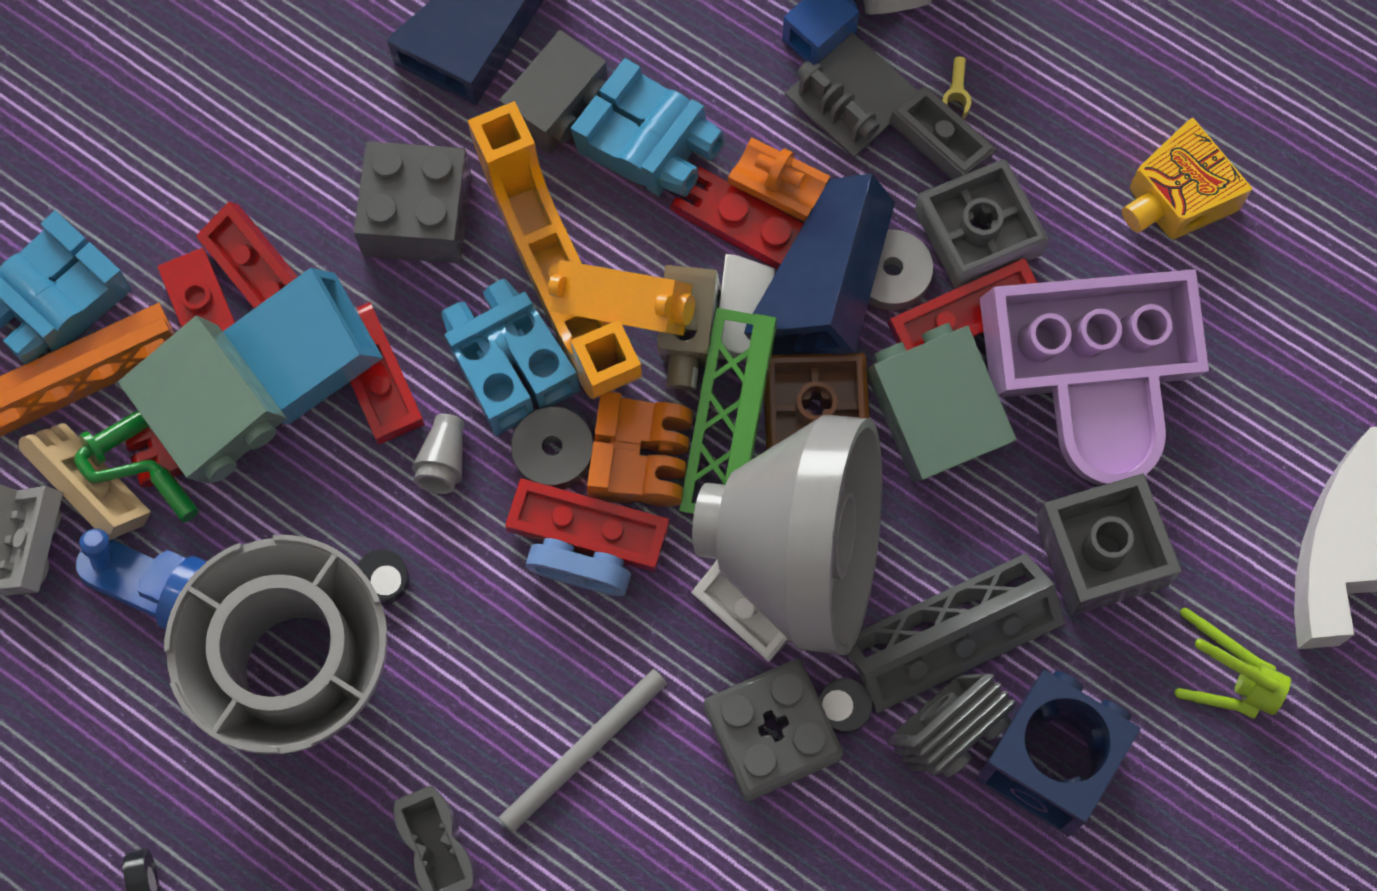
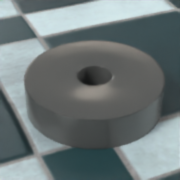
(549, 426)

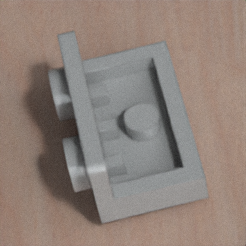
(26, 532)

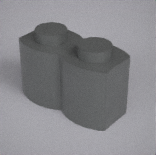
(433, 834)

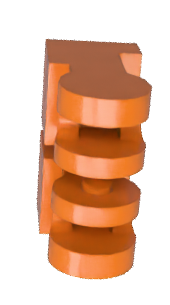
(624, 429)

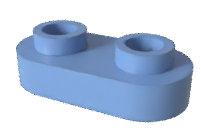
(598, 573)

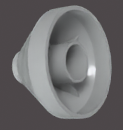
(801, 531)

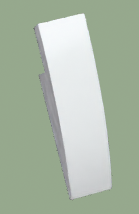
(1338, 549)

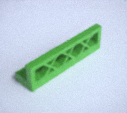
(748, 405)

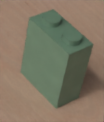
(202, 401)
(939, 401)

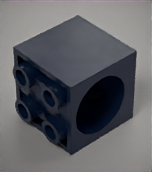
(1056, 803)

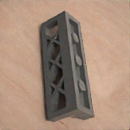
(959, 636)

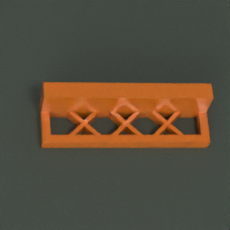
(80, 368)

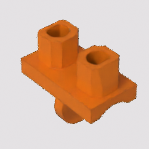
(778, 179)

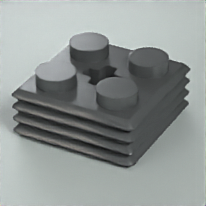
(990, 197)
(785, 697)
(952, 723)

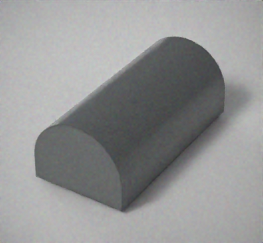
(941, 134)

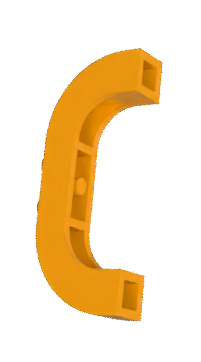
(512, 170)

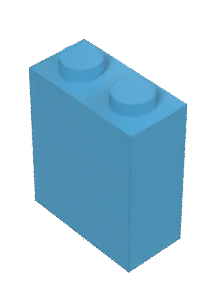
(304, 342)

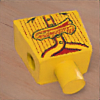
(1185, 185)

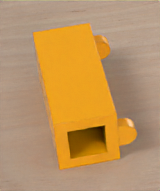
(622, 296)

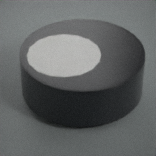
(386, 574)
(846, 705)
(140, 871)

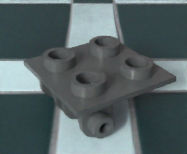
(850, 94)

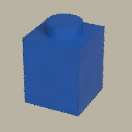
(819, 27)

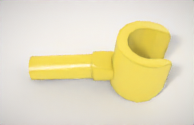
(956, 90)

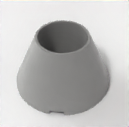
(241, 598)

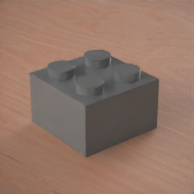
(413, 202)
(1107, 544)

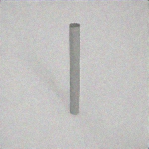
(582, 750)

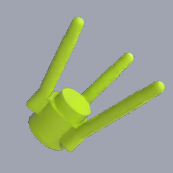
(1258, 680)

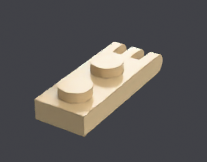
(104, 504)

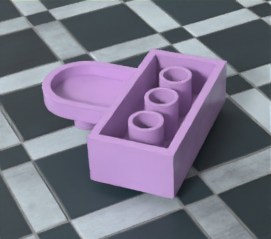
(1102, 357)

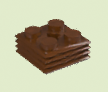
(798, 378)

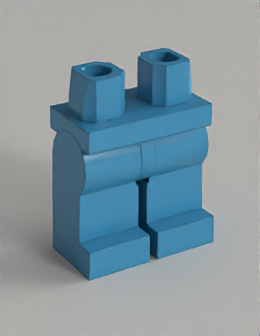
(646, 132)
(56, 289)
(503, 338)

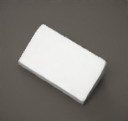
(741, 291)
(739, 613)

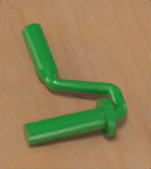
(114, 435)

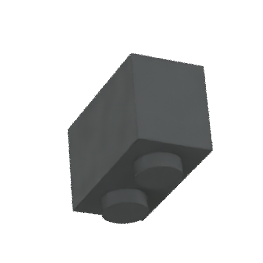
(557, 89)

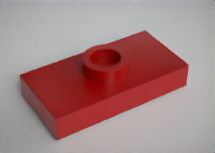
(195, 289)

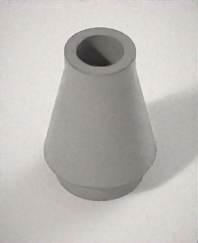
(440, 458)

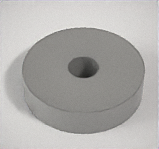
(916, 268)

